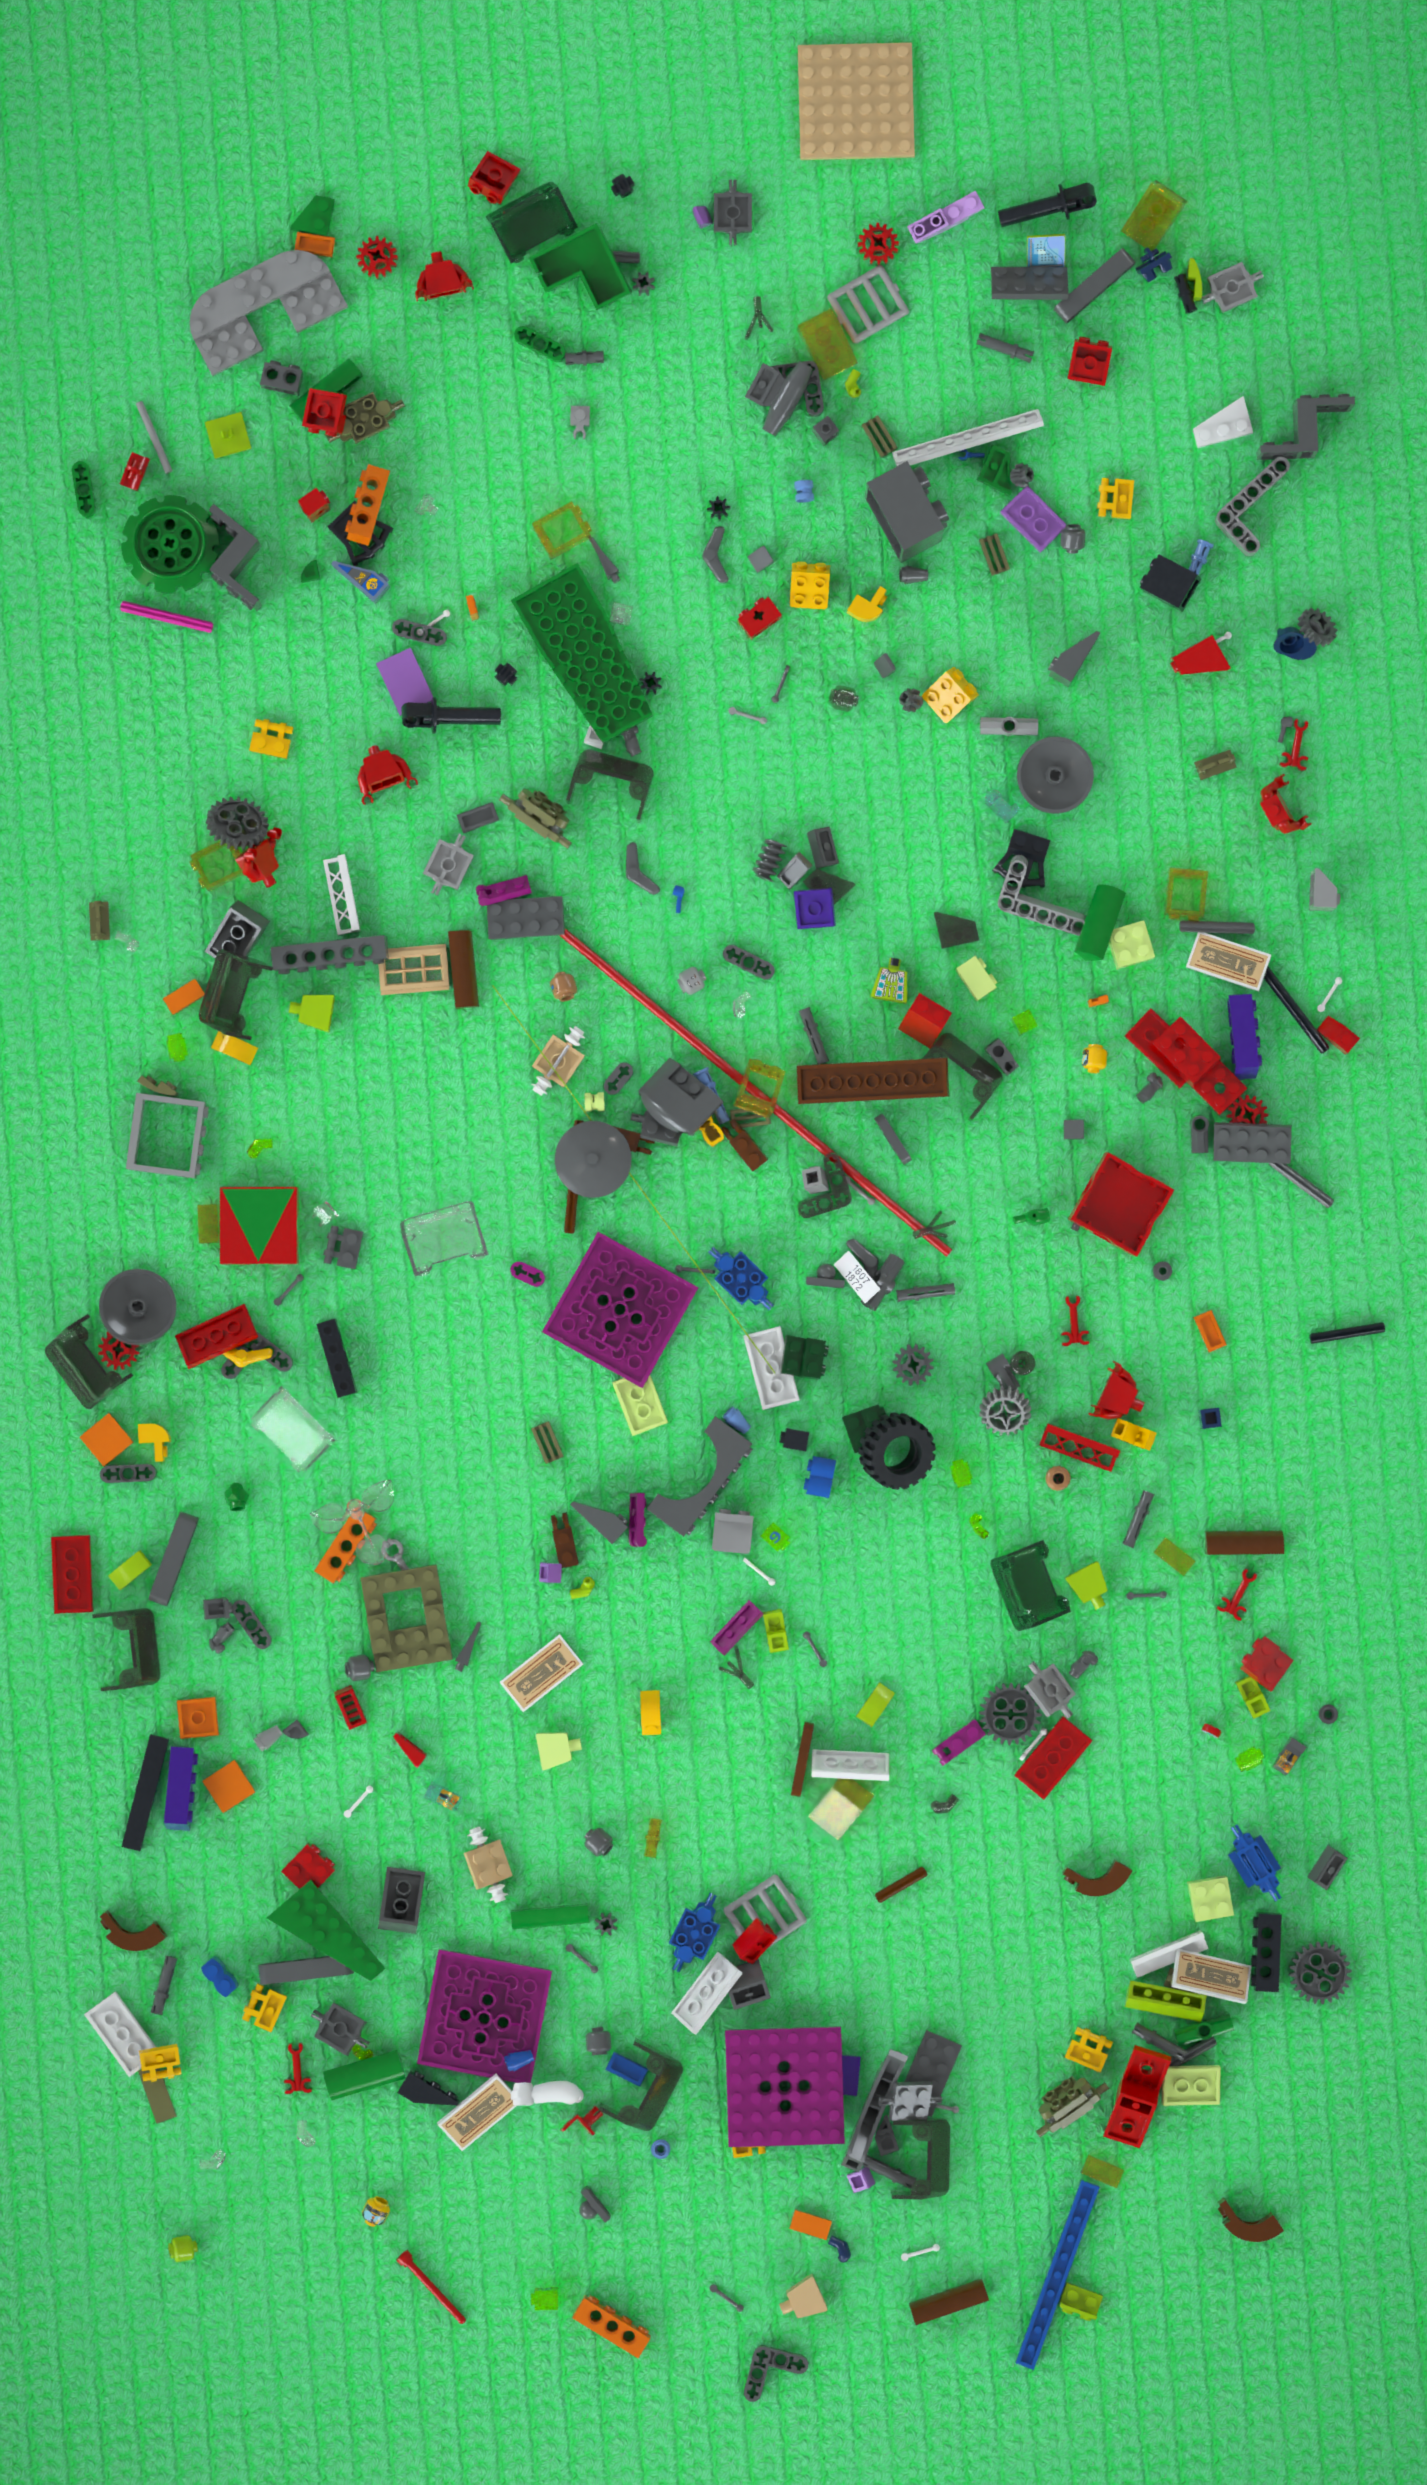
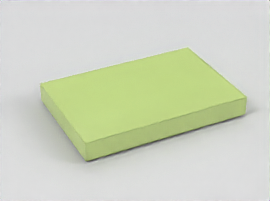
(640, 1405)
(1191, 2085)

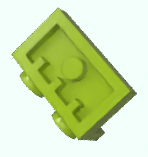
(1080, 2301)

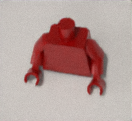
(441, 279)
(382, 771)
(1277, 810)
(260, 861)
(1117, 1395)

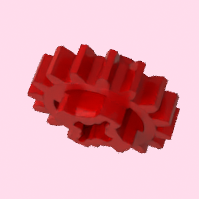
(884, 250)
(384, 261)
(1244, 1107)
(117, 1358)

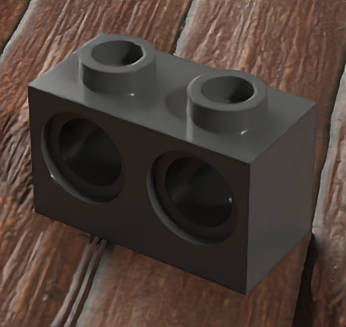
(279, 383)

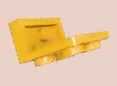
(809, 585)
(950, 694)

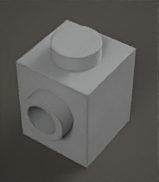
(815, 1180)

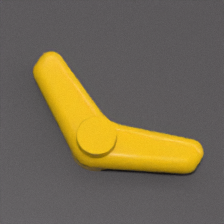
(242, 1358)

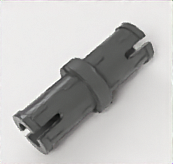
(584, 357)

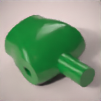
(1033, 1217)

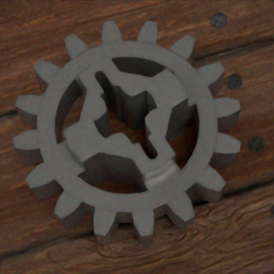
(1317, 627)
(910, 1352)

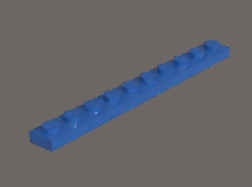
(1057, 2274)

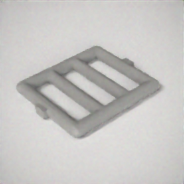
(887, 318)
(760, 1890)

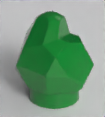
(236, 1497)

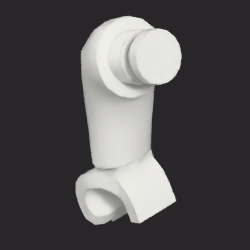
(553, 2091)

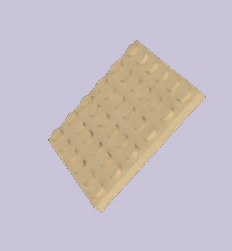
(856, 101)

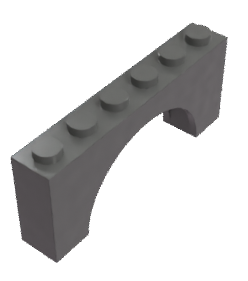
(683, 1513)

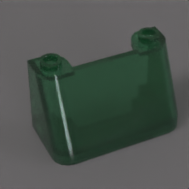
(531, 221)
(1028, 1586)

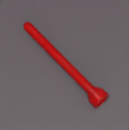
(406, 2260)

